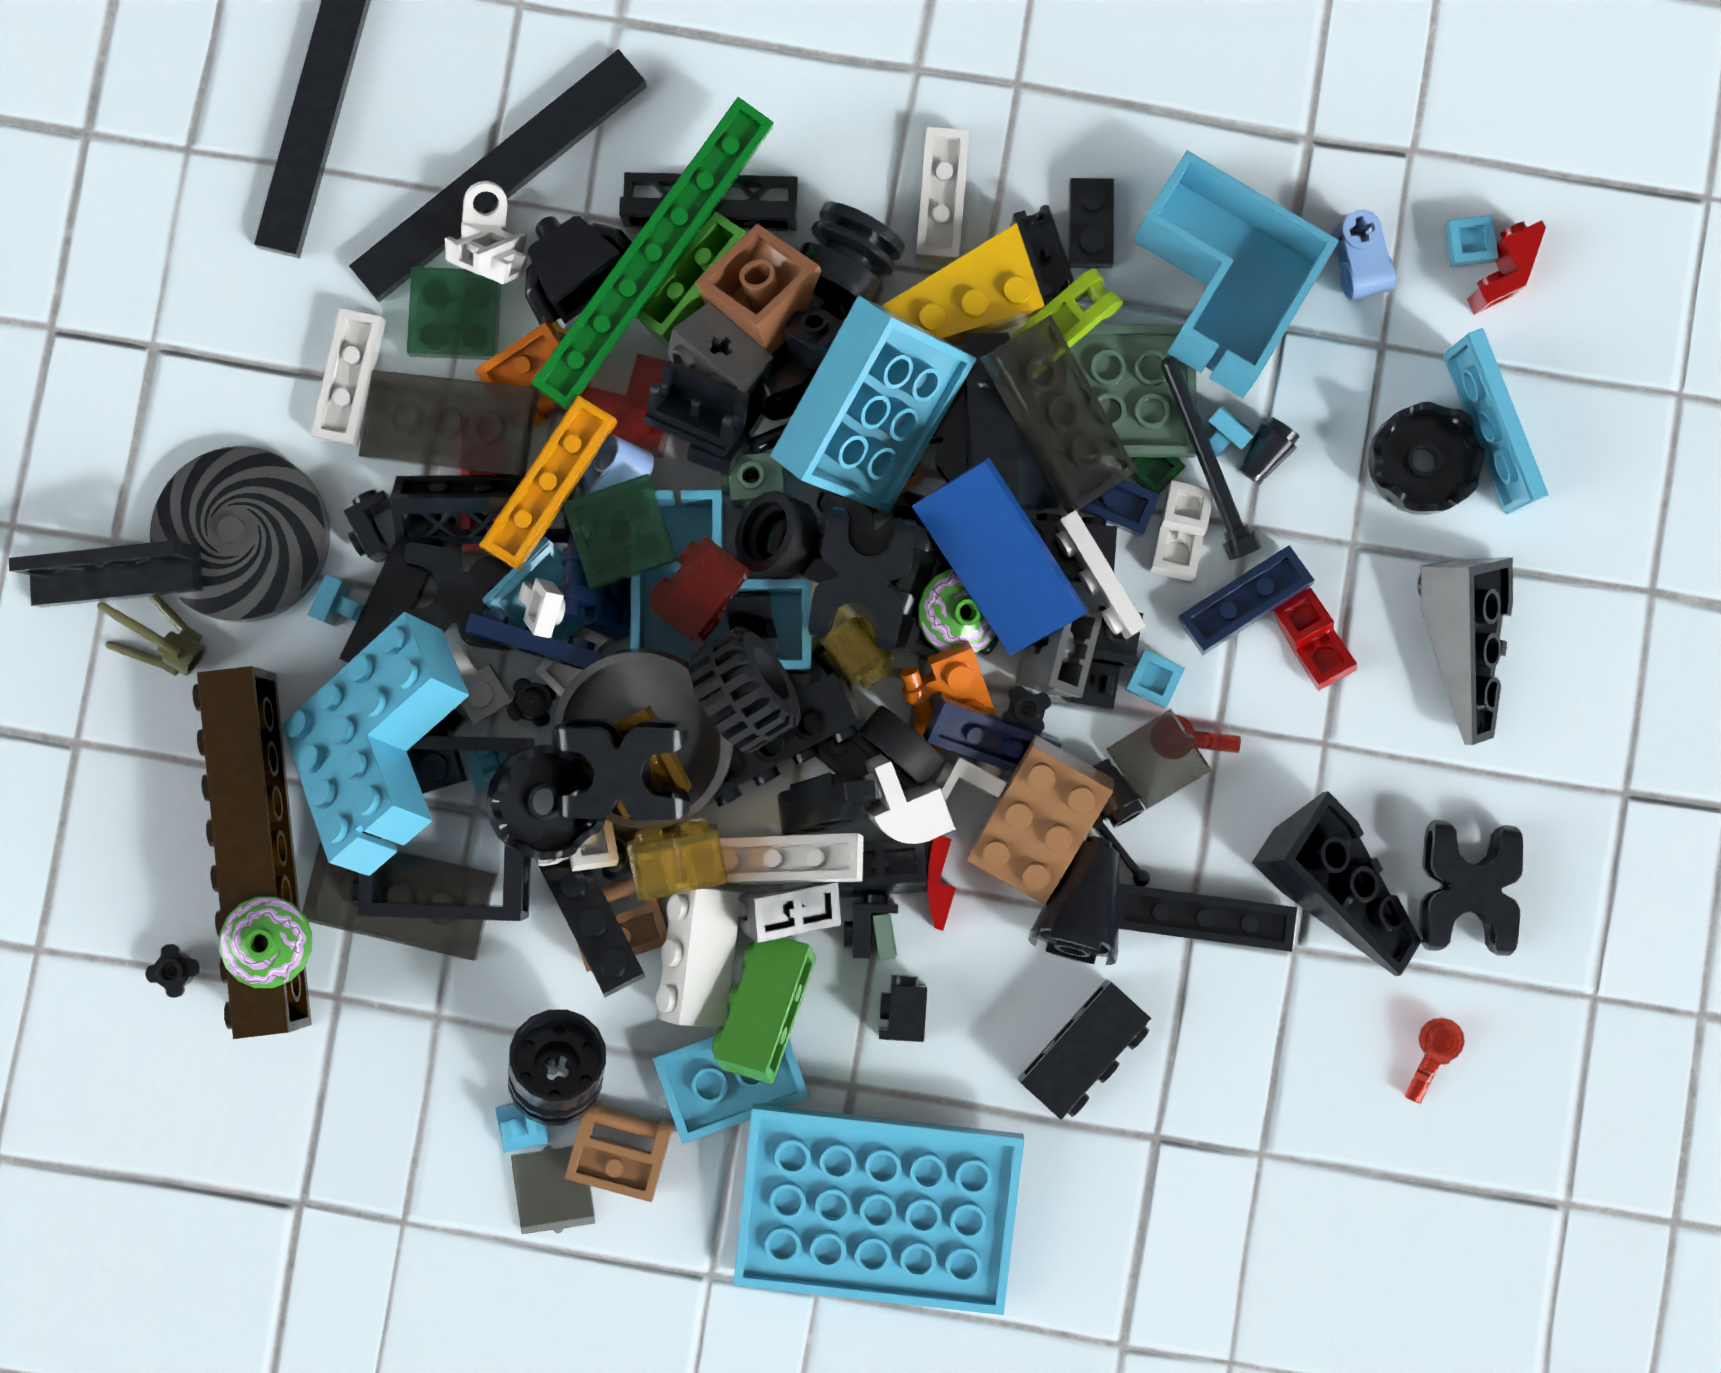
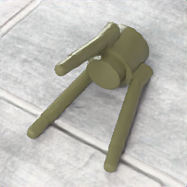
(178, 651)

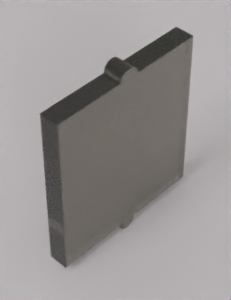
(1159, 758)
(545, 1196)

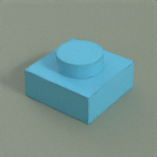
(1471, 241)
(1154, 679)

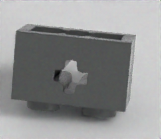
(719, 350)
(1063, 658)

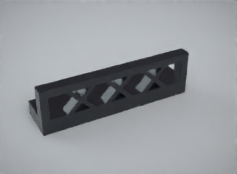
(743, 213)
(456, 495)
(111, 573)

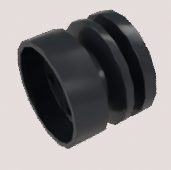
(850, 253)
(551, 1044)

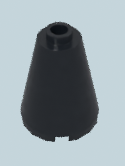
(1084, 907)

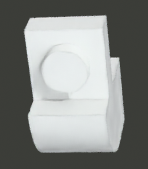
(910, 814)

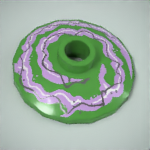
(941, 619)
(287, 938)

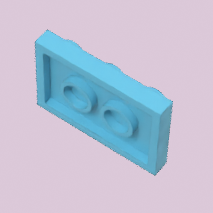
(713, 1099)

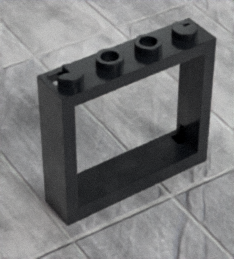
(516, 866)

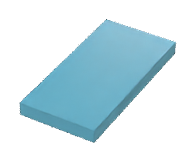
(1495, 422)

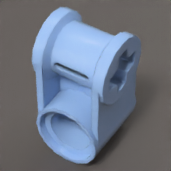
(1363, 263)
(614, 464)

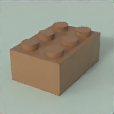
(1040, 819)

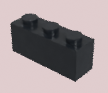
(1085, 1050)

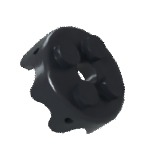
(1449, 439)
(512, 808)

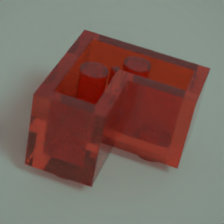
(632, 407)
(699, 591)

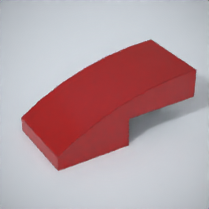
(1314, 640)
(938, 894)

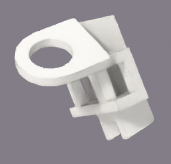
(484, 242)

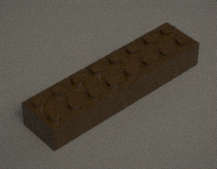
(249, 829)

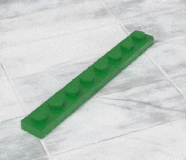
(652, 254)

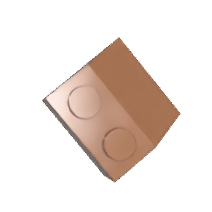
(760, 285)

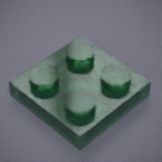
(453, 314)
(620, 531)

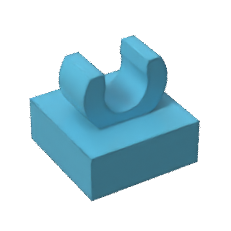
(1229, 429)
(333, 601)
(483, 766)
(517, 1130)

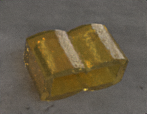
(857, 654)
(676, 860)

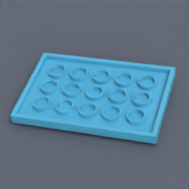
(878, 1209)

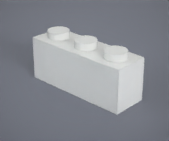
(698, 957)

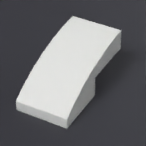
(1181, 531)

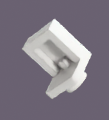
(980, 776)

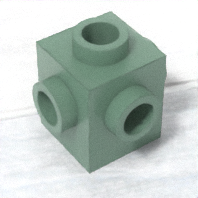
(752, 465)

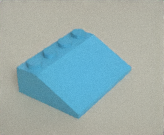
(872, 406)

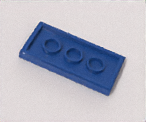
(999, 557)

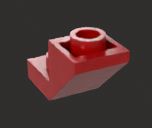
(1515, 261)

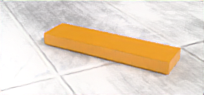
(548, 483)

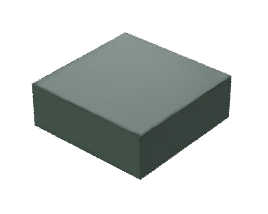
(884, 936)

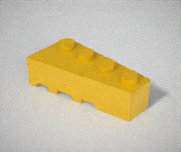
(976, 293)

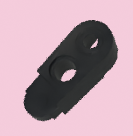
(825, 802)

